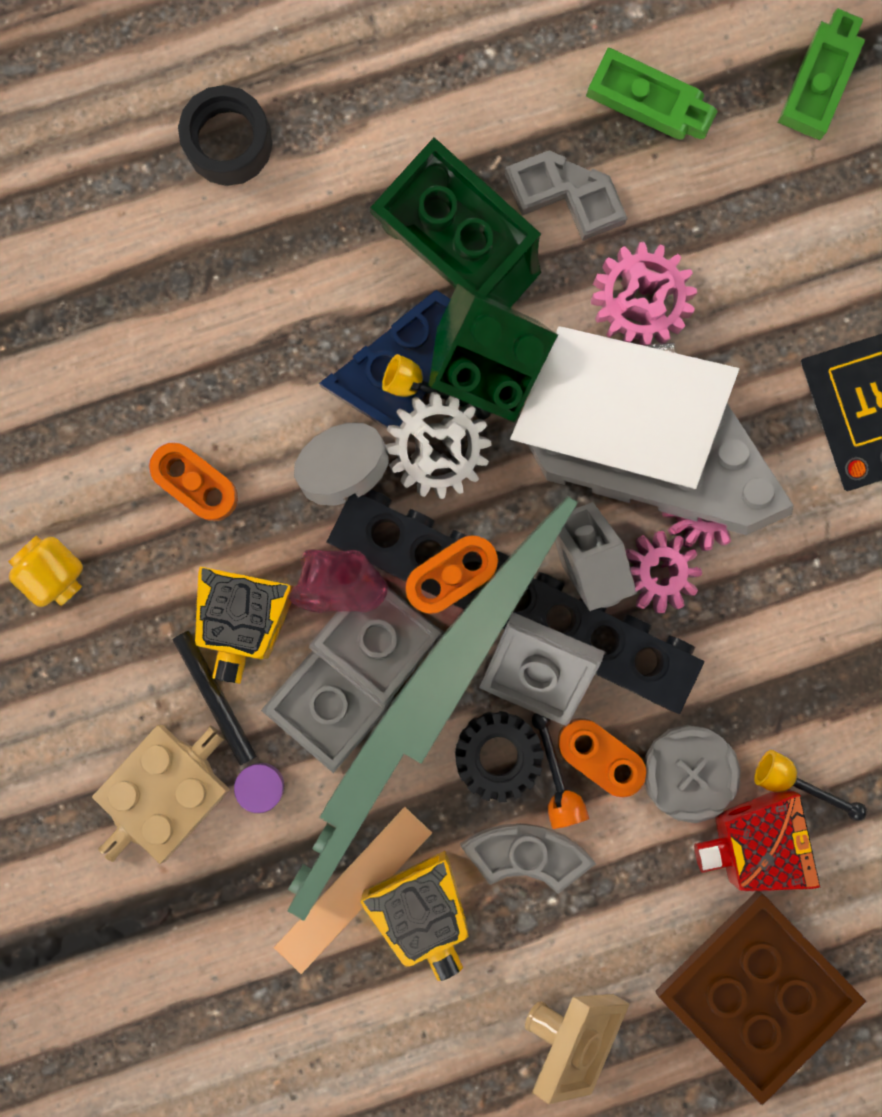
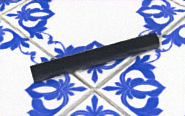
(214, 698)

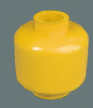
(45, 571)

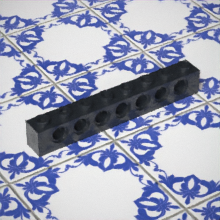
(675, 667)

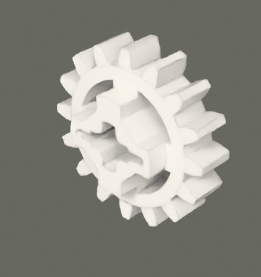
(451, 431)

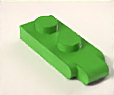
(823, 75)
(651, 96)

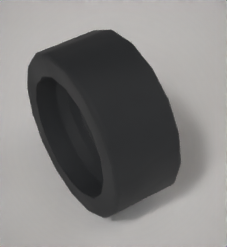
(209, 104)

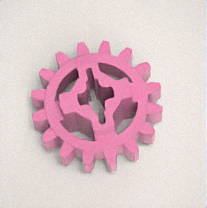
(637, 277)

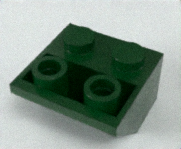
(488, 353)

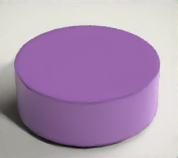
(259, 787)

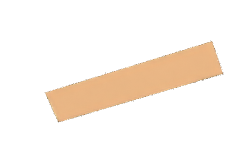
(342, 899)

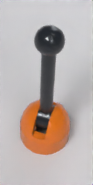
(565, 806)

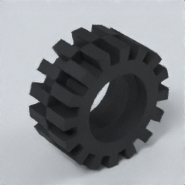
(498, 785)

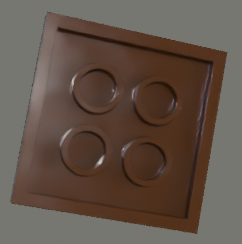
(760, 997)

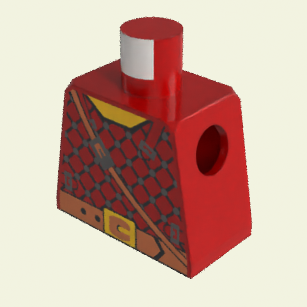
(762, 845)

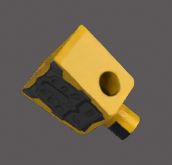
(238, 618)
(421, 915)

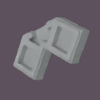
(551, 178)

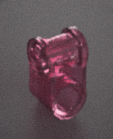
(338, 582)

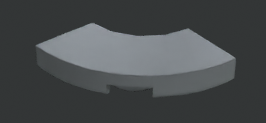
(527, 851)

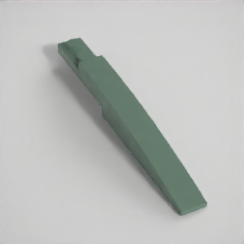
(423, 705)

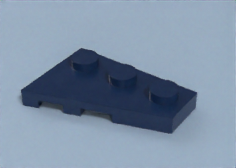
(361, 378)

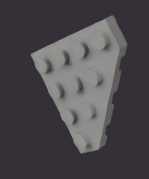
(732, 489)

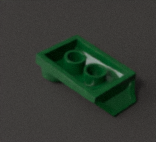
(460, 226)

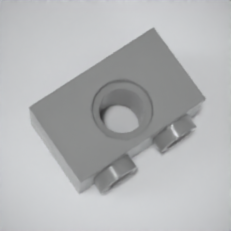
(594, 558)

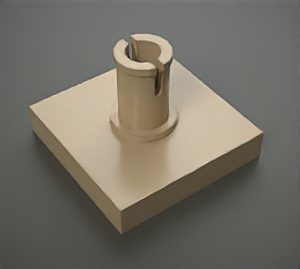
(578, 1044)

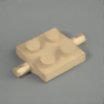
(161, 793)

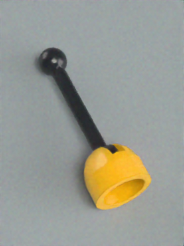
(405, 378)
(778, 774)

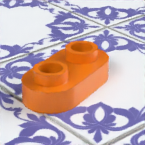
(194, 483)
(451, 574)
(602, 757)

